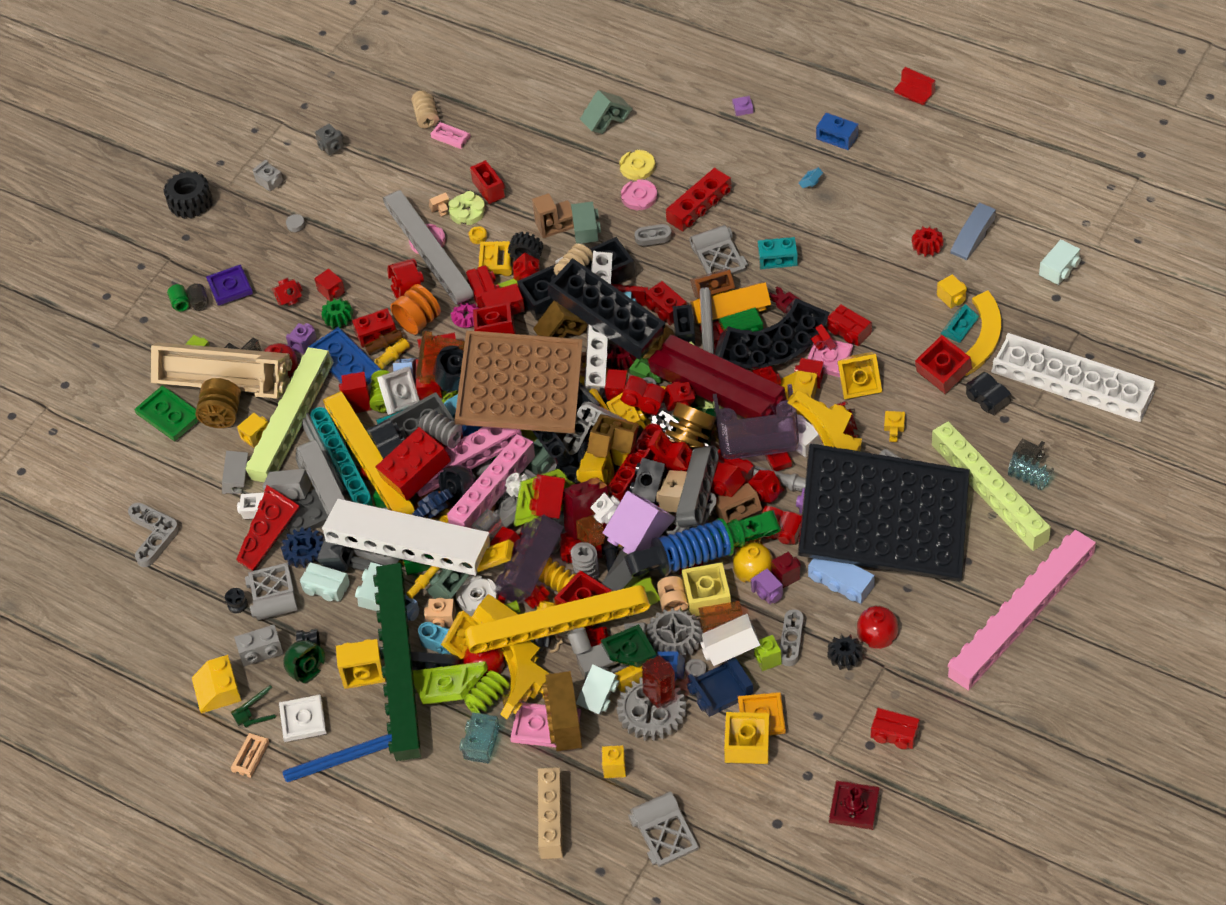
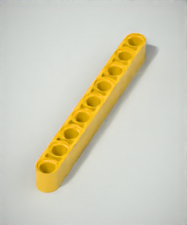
(364, 450)
(556, 619)

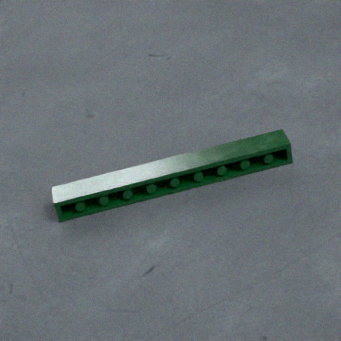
(398, 662)

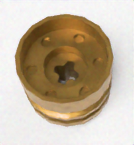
(218, 403)
(690, 425)

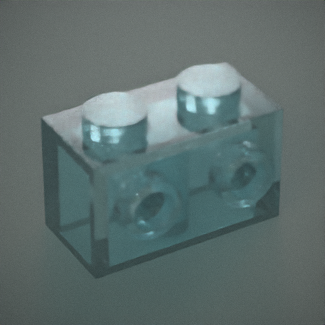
(479, 737)

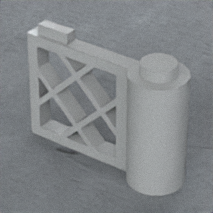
(712, 243)
(274, 602)
(653, 815)

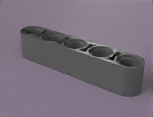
(697, 486)

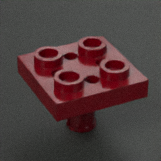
(855, 797)

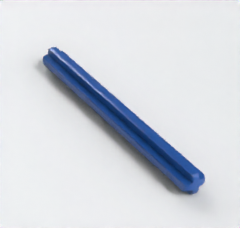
(336, 758)

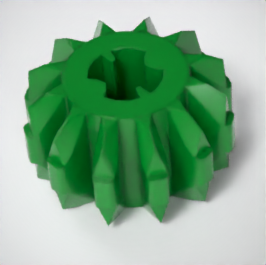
(337, 313)

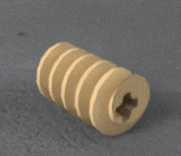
(425, 109)
(579, 253)

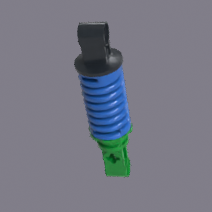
(700, 544)

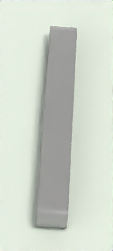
(428, 247)

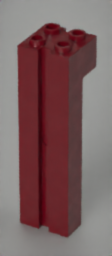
(709, 375)

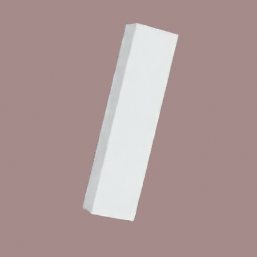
(597, 342)
(1074, 377)
(406, 532)

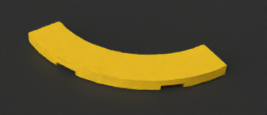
(990, 330)

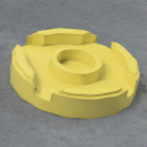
(637, 165)

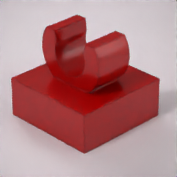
(823, 339)
(596, 635)

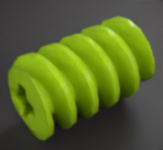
(376, 398)
(485, 691)

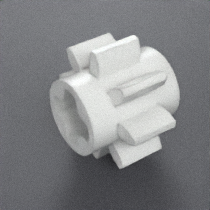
(513, 483)

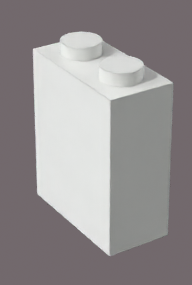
(729, 640)

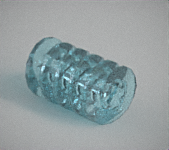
(1029, 472)

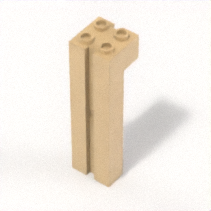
(192, 365)

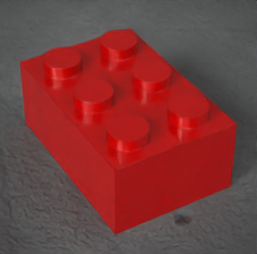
(413, 463)

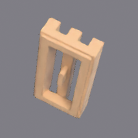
(256, 759)

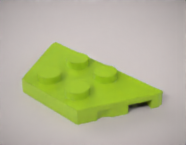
(525, 493)
(447, 682)

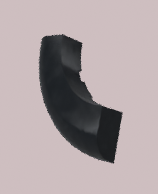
(776, 343)

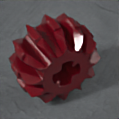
(619, 358)

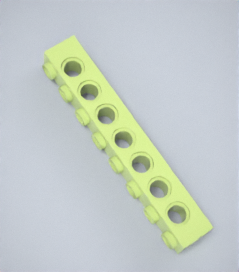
(991, 486)

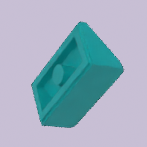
(960, 324)

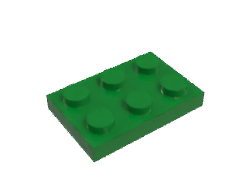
(167, 413)

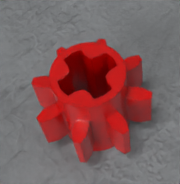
(538, 594)

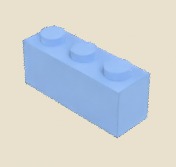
(842, 578)

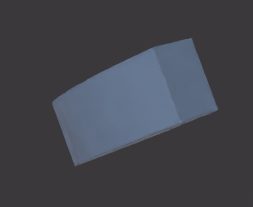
(973, 231)

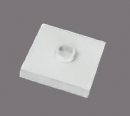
(398, 390)
(302, 718)

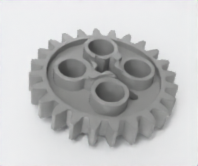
(632, 705)

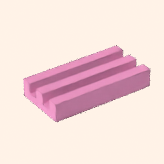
(448, 137)

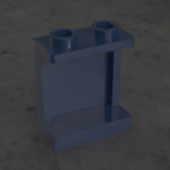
(720, 687)

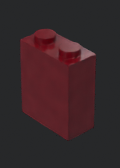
(578, 500)

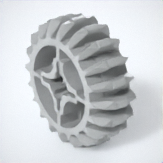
(687, 632)

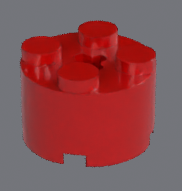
(404, 276)

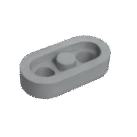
(653, 235)

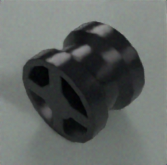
(231, 598)

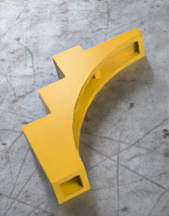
(827, 421)
(520, 657)

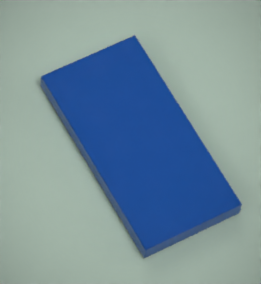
(346, 355)

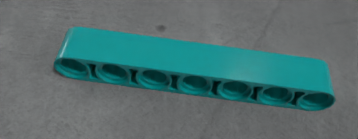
(340, 457)

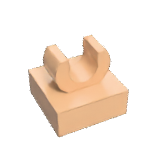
(439, 204)

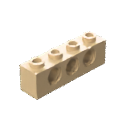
(550, 813)

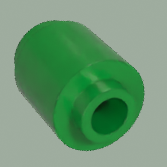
(178, 297)

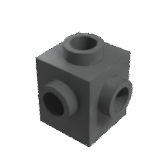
(329, 139)

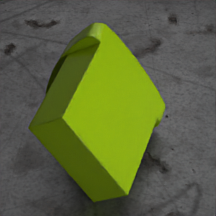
(652, 595)

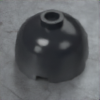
(456, 479)

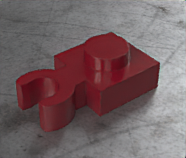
(782, 300)

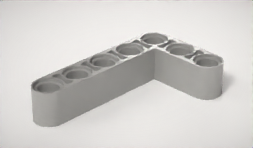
(312, 459)

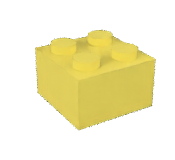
(705, 586)

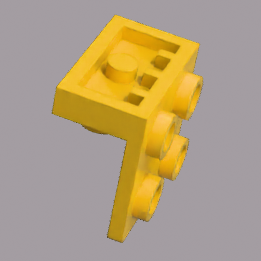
(630, 413)

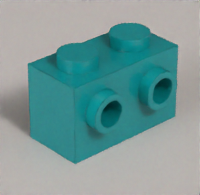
(777, 253)

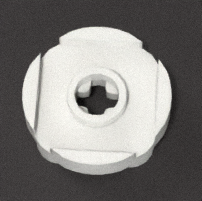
(469, 587)

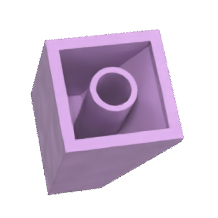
(636, 523)

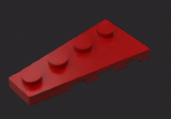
(270, 521)

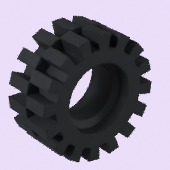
(525, 243)

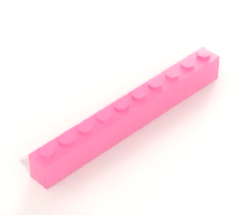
(1020, 609)

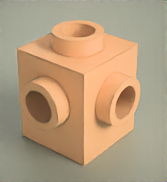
(440, 612)

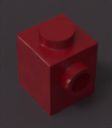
(786, 569)

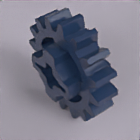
(433, 504)
(303, 547)

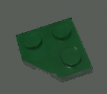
(629, 647)

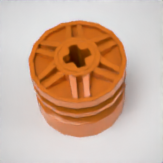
(415, 309)

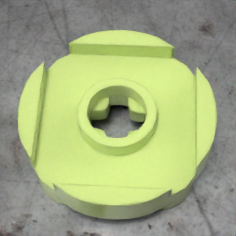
(463, 201)

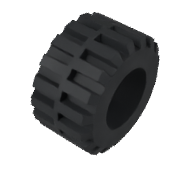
(188, 194)

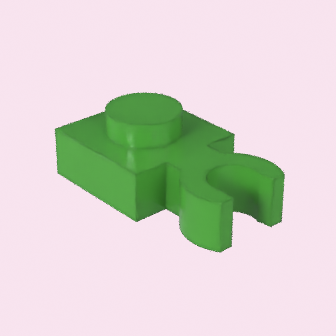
(641, 369)

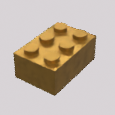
(561, 711)

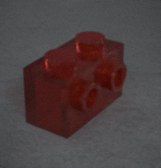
(658, 681)

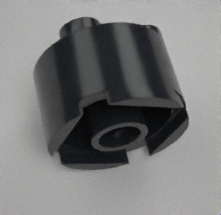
(448, 368)

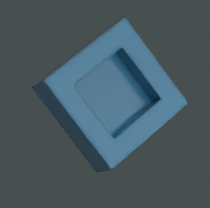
(810, 178)

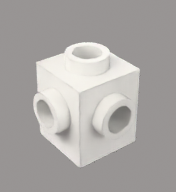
(605, 508)

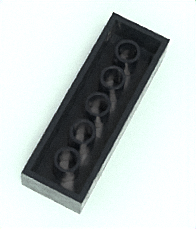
(535, 287)
(606, 309)

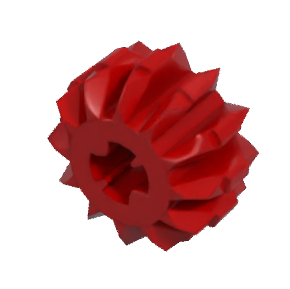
(927, 241)

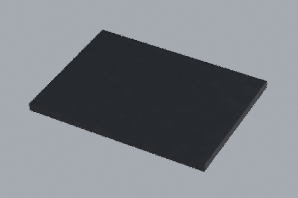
(884, 512)

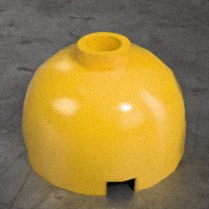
(751, 561)

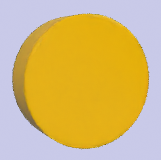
(477, 235)

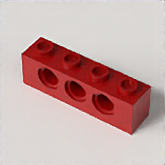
(698, 199)

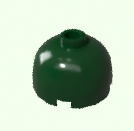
(303, 661)

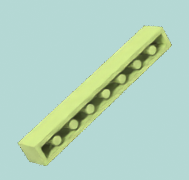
(289, 414)

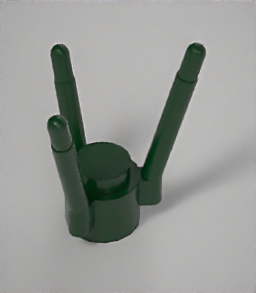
(243, 714)

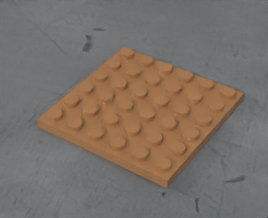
(519, 382)

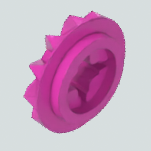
(458, 318)

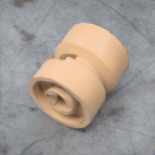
(672, 593)

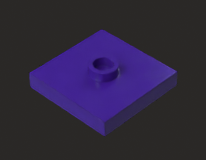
(229, 285)

